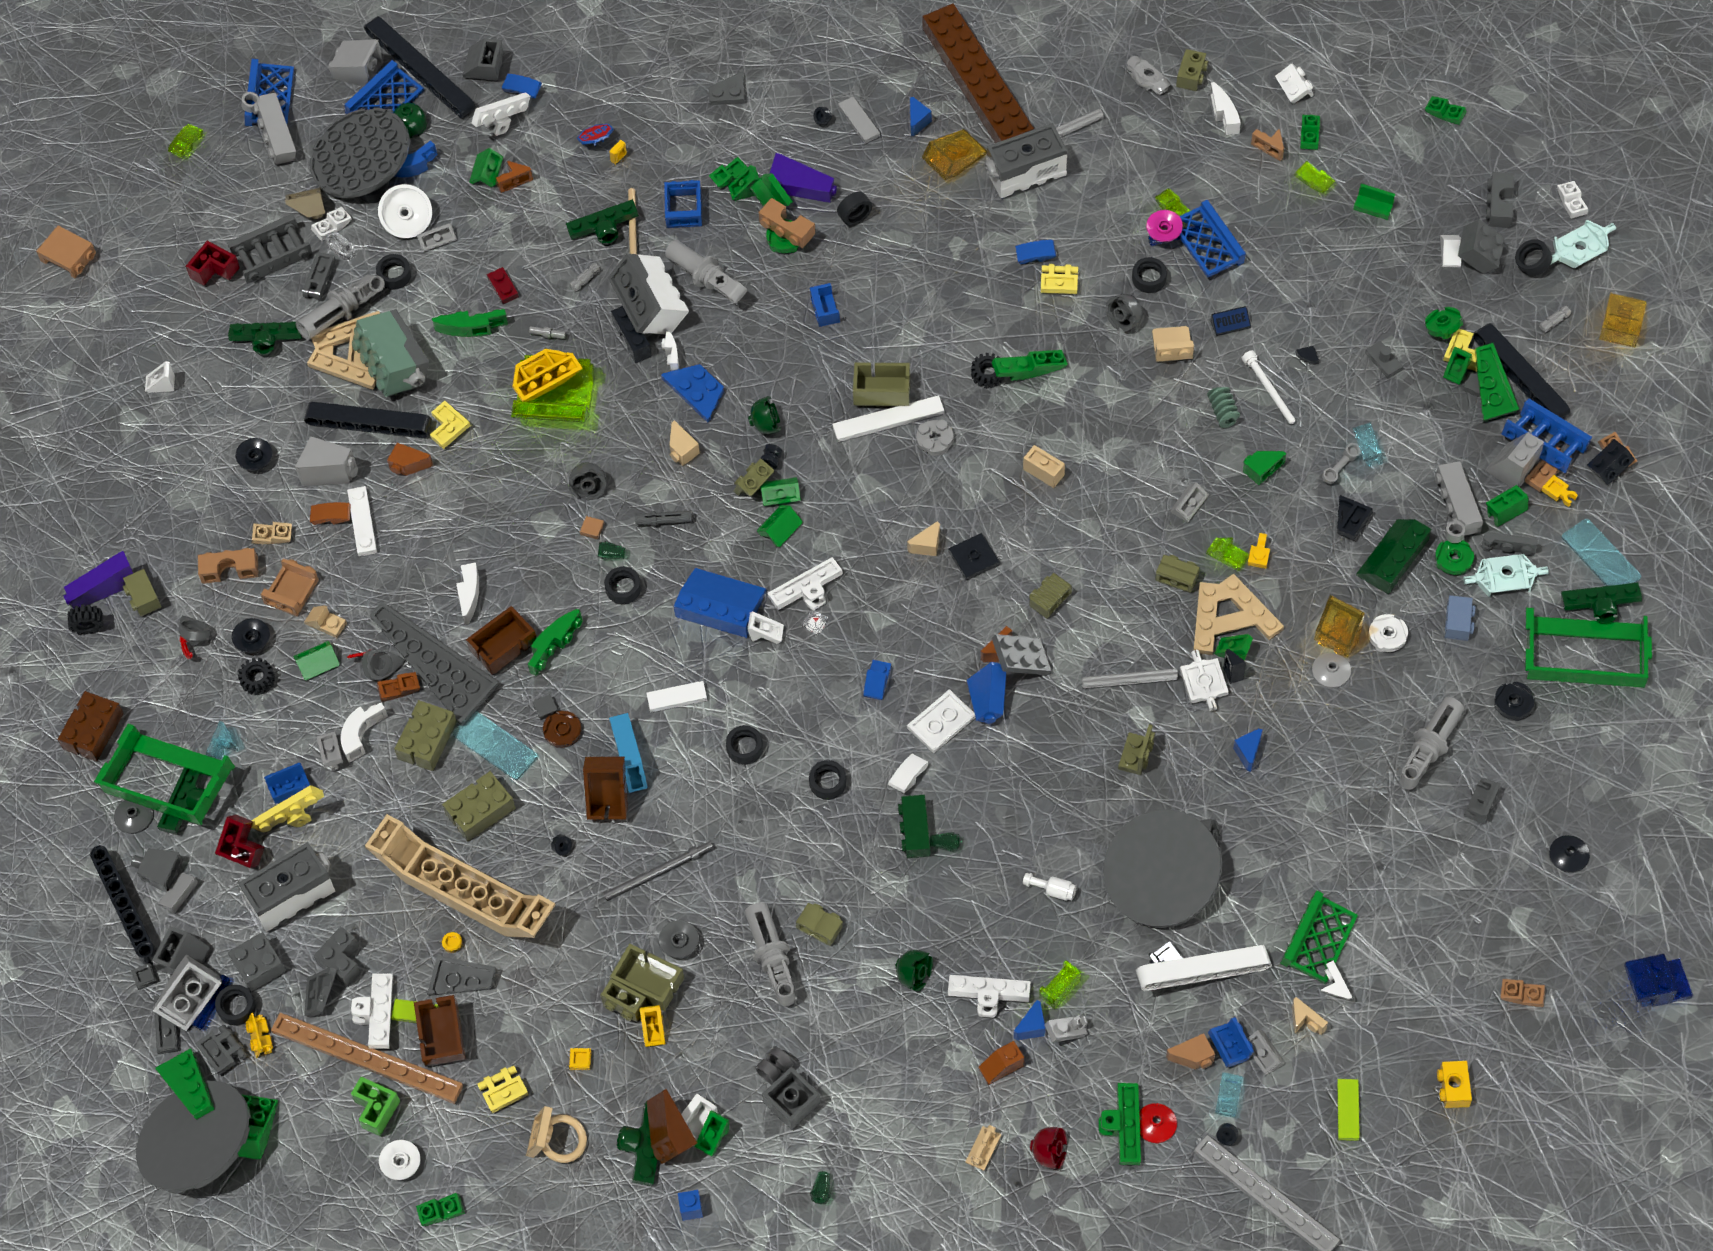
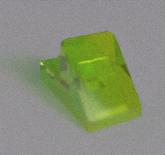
(1227, 553)

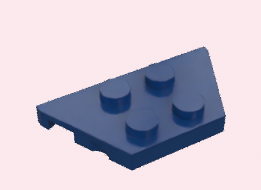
(696, 388)

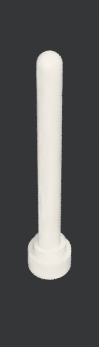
(1250, 359)

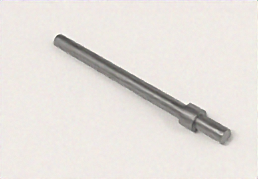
(693, 853)

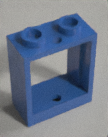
(683, 218)

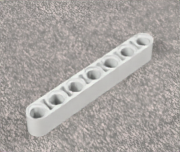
(1203, 968)

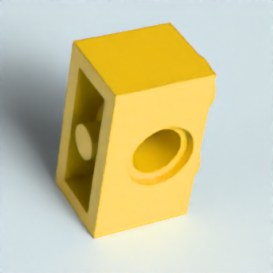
(1454, 1072)

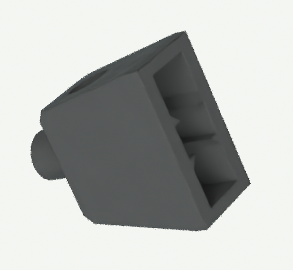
(158, 867)

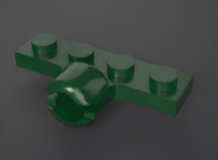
(603, 222)
(263, 334)
(1602, 599)
(184, 795)
(639, 1143)

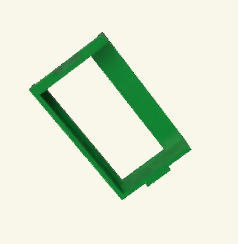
(1593, 630)
(133, 741)

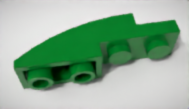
(463, 325)
(1033, 365)
(556, 634)

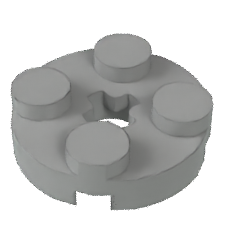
(931, 428)

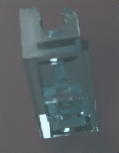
(1368, 444)

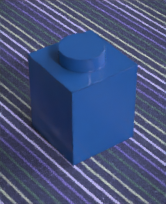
(690, 1205)

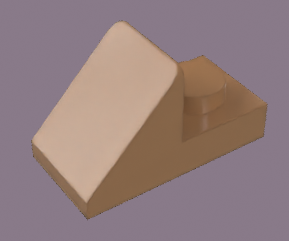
(1269, 145)

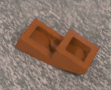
(334, 512)
(396, 688)

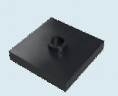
(973, 556)

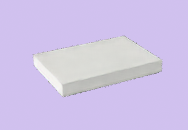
(941, 721)

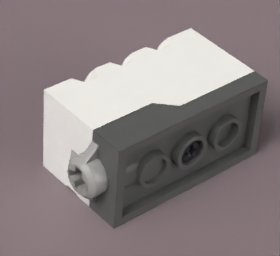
(1026, 160)
(647, 294)
(287, 885)

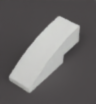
(1224, 110)
(468, 591)

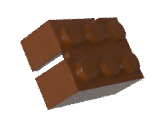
(501, 640)
(90, 726)
(605, 786)
(439, 1031)

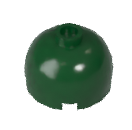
(412, 117)
(764, 416)
(913, 968)

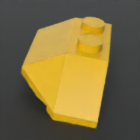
(543, 373)

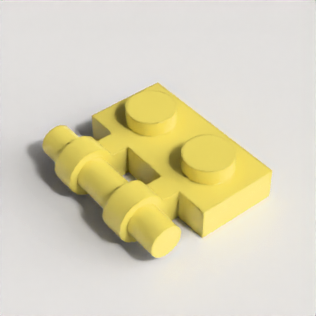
(1059, 283)
(504, 1094)

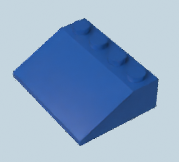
(718, 602)

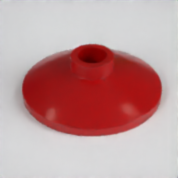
(1159, 1131)

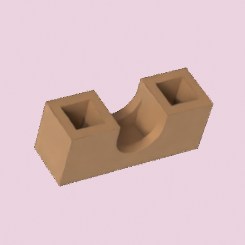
(797, 232)
(212, 564)

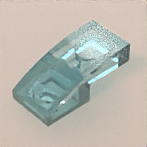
(1228, 1094)

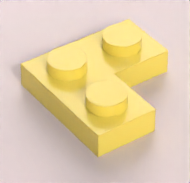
(1462, 340)
(452, 424)

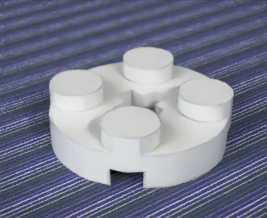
(1388, 643)

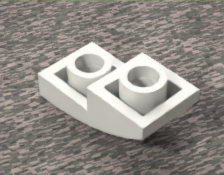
(1572, 200)
(334, 222)
(671, 351)
(906, 774)

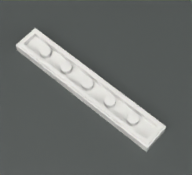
(888, 418)

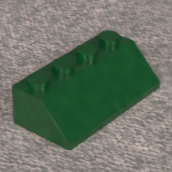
(1394, 554)

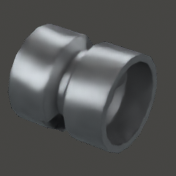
(775, 1064)

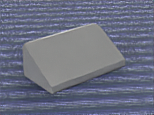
(436, 237)
(1189, 502)
(178, 892)
(1265, 1052)

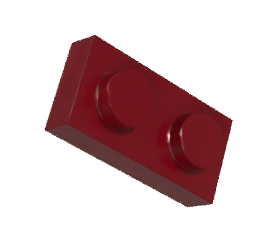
(502, 285)

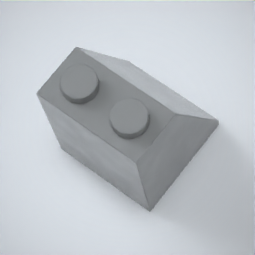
(356, 61)
(1516, 460)
(325, 464)

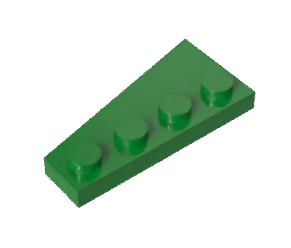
(1494, 389)
(187, 1082)

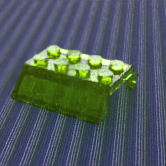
(564, 403)

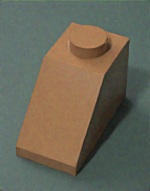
(1192, 1053)

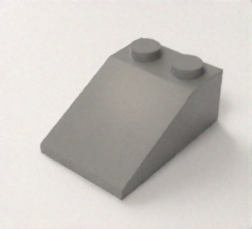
(187, 992)

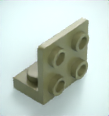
(1137, 751)

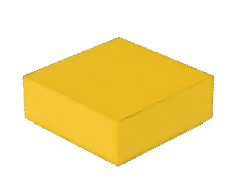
(618, 152)
(580, 1059)

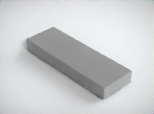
(859, 120)

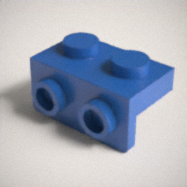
(286, 782)
(1231, 1043)

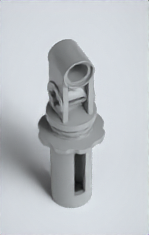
(705, 271)
(339, 306)
(1430, 744)
(772, 954)

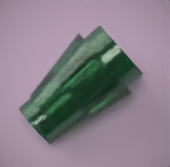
(610, 551)
(946, 841)
(821, 1189)

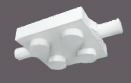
(1204, 680)

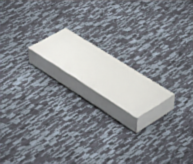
(676, 696)

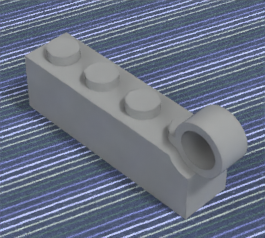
(273, 125)
(1459, 501)

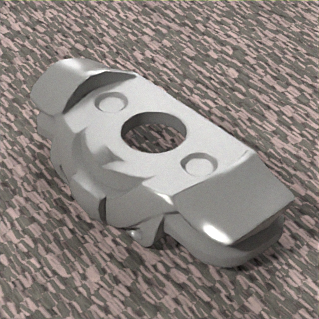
(1156, 82)

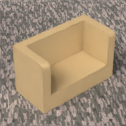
(1043, 466)

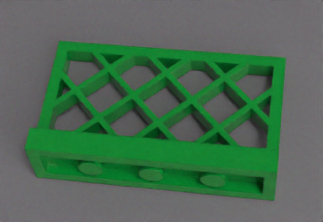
(1306, 925)

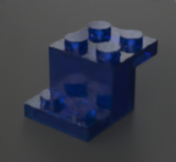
(1658, 980)

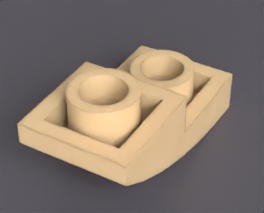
(271, 534)

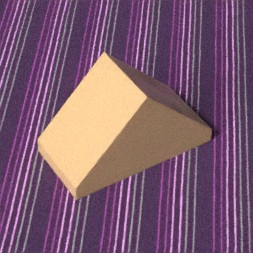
(926, 541)

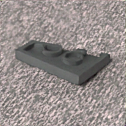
(459, 976)

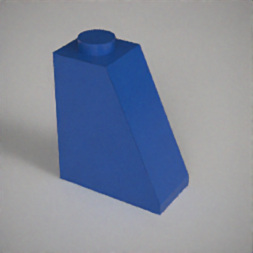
(988, 692)

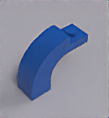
(417, 162)

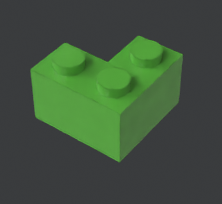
(378, 1105)

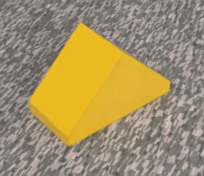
(652, 1025)

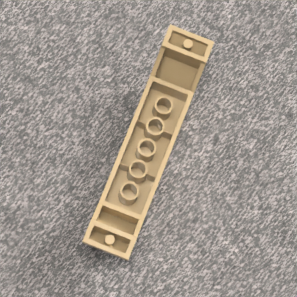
(457, 882)

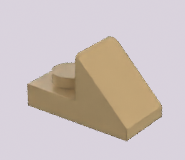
(324, 621)
(1304, 1014)

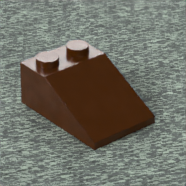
(667, 1128)

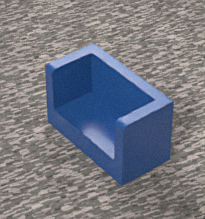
(824, 305)

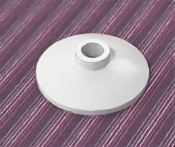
(398, 1151)

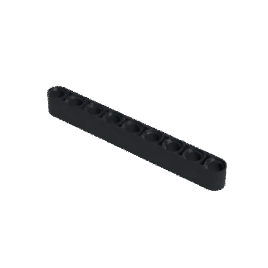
(420, 67)

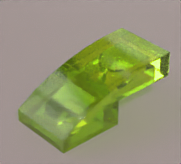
(184, 140)
(1313, 178)
(1170, 201)

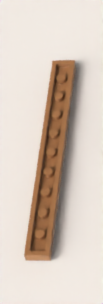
(367, 1058)

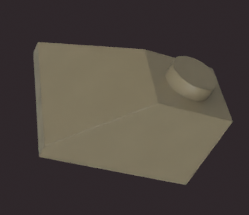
(307, 202)

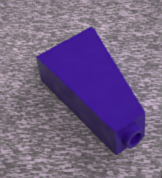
(802, 180)
(99, 582)

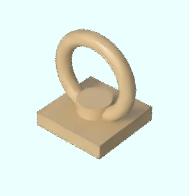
(542, 1133)

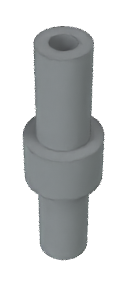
(547, 332)

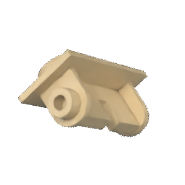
(983, 1147)

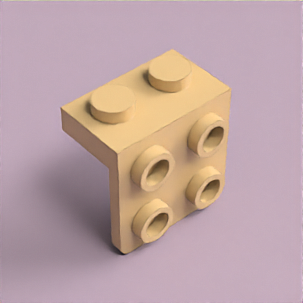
(1172, 343)

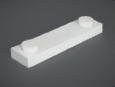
(362, 521)

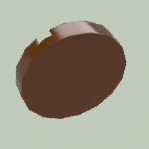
(562, 729)

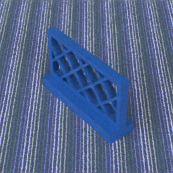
(255, 83)
(377, 83)
(1222, 235)

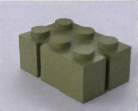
(887, 388)
(425, 735)
(478, 806)
(652, 980)

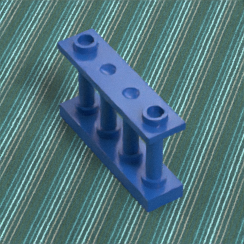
(1554, 425)

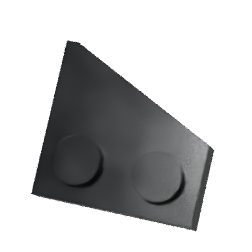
(1352, 517)

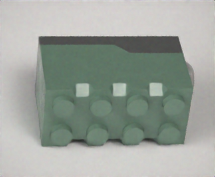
(390, 352)

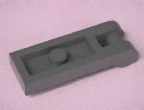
(318, 275)
(1509, 543)

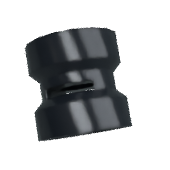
(771, 455)

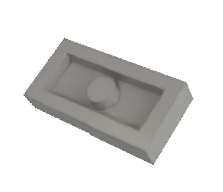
(329, 750)
(1066, 1028)

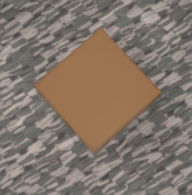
(592, 527)

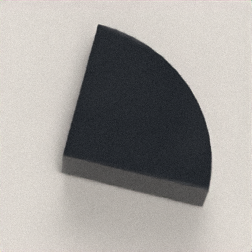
(1307, 354)

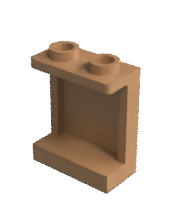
(66, 251)
(291, 587)

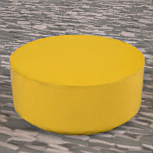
(452, 942)

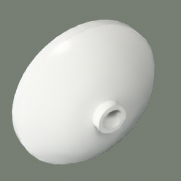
(405, 198)

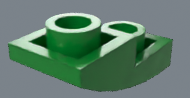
(1443, 110)
(1310, 132)
(440, 1210)

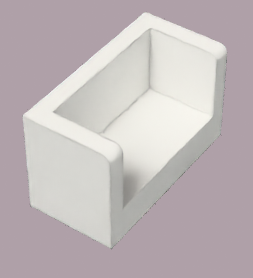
(697, 1113)

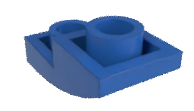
(521, 84)
(1036, 250)

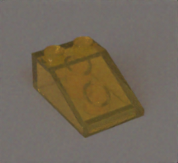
(953, 153)
(1623, 320)
(1339, 627)

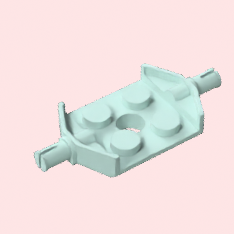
(1590, 236)
(1492, 579)

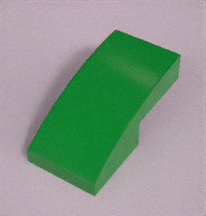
(726, 175)

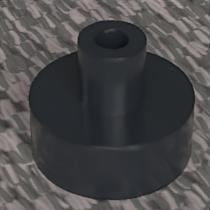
(822, 115)
(561, 844)
(1227, 1134)

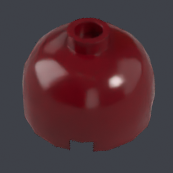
(1048, 1147)

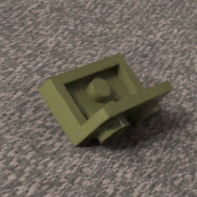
(753, 480)

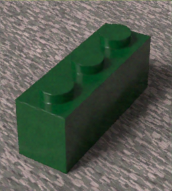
(914, 826)

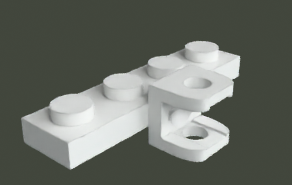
(498, 112)
(807, 586)
(988, 991)
(376, 1011)

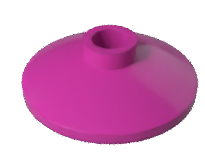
(1164, 219)

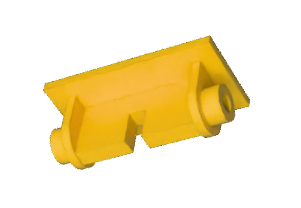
(256, 1027)

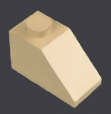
(682, 445)

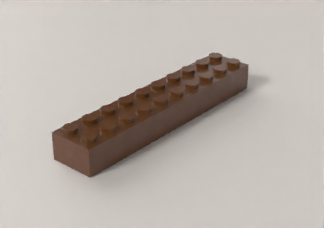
(975, 74)

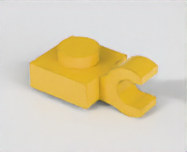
(1259, 554)

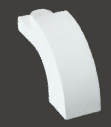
(356, 726)

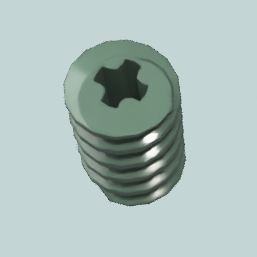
(1223, 406)

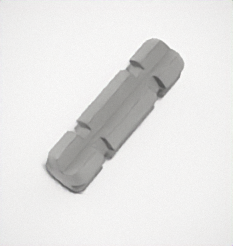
(584, 277)
(1555, 319)

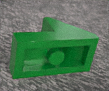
(741, 185)
(1457, 365)
(1238, 644)
(712, 1133)

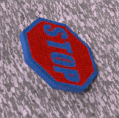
(595, 134)

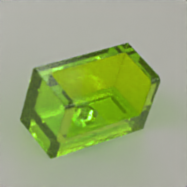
(1061, 985)

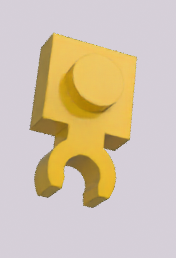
(1558, 489)

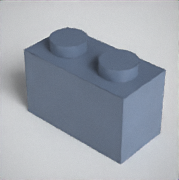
(1458, 618)

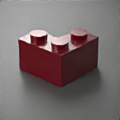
(212, 260)
(234, 842)

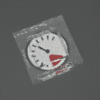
(815, 622)

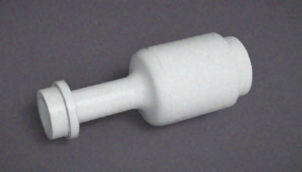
(1054, 886)

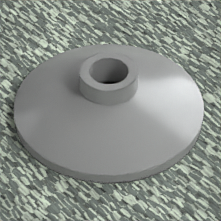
(1331, 677)

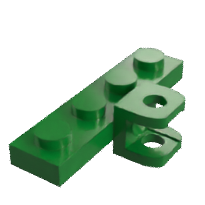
(1124, 1123)

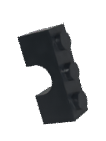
(636, 342)

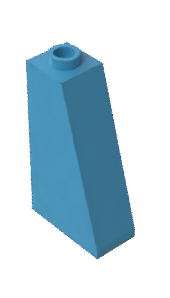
(628, 747)

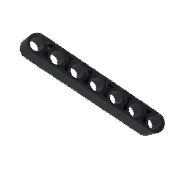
(1521, 372)
(368, 420)
(118, 898)

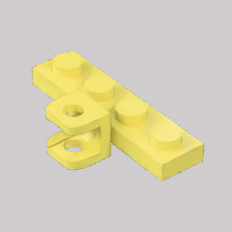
(290, 810)

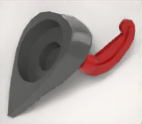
(194, 632)
(378, 663)

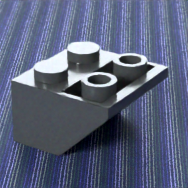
(484, 60)
(175, 947)

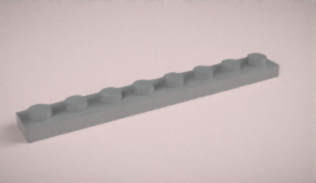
(1266, 1195)

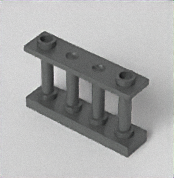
(263, 235)

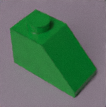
(1263, 464)

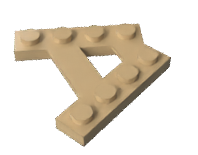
(324, 360)
(1251, 613)

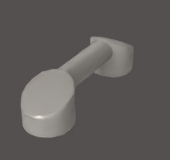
(1349, 454)

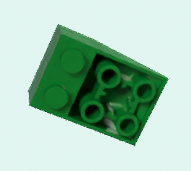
(260, 1124)

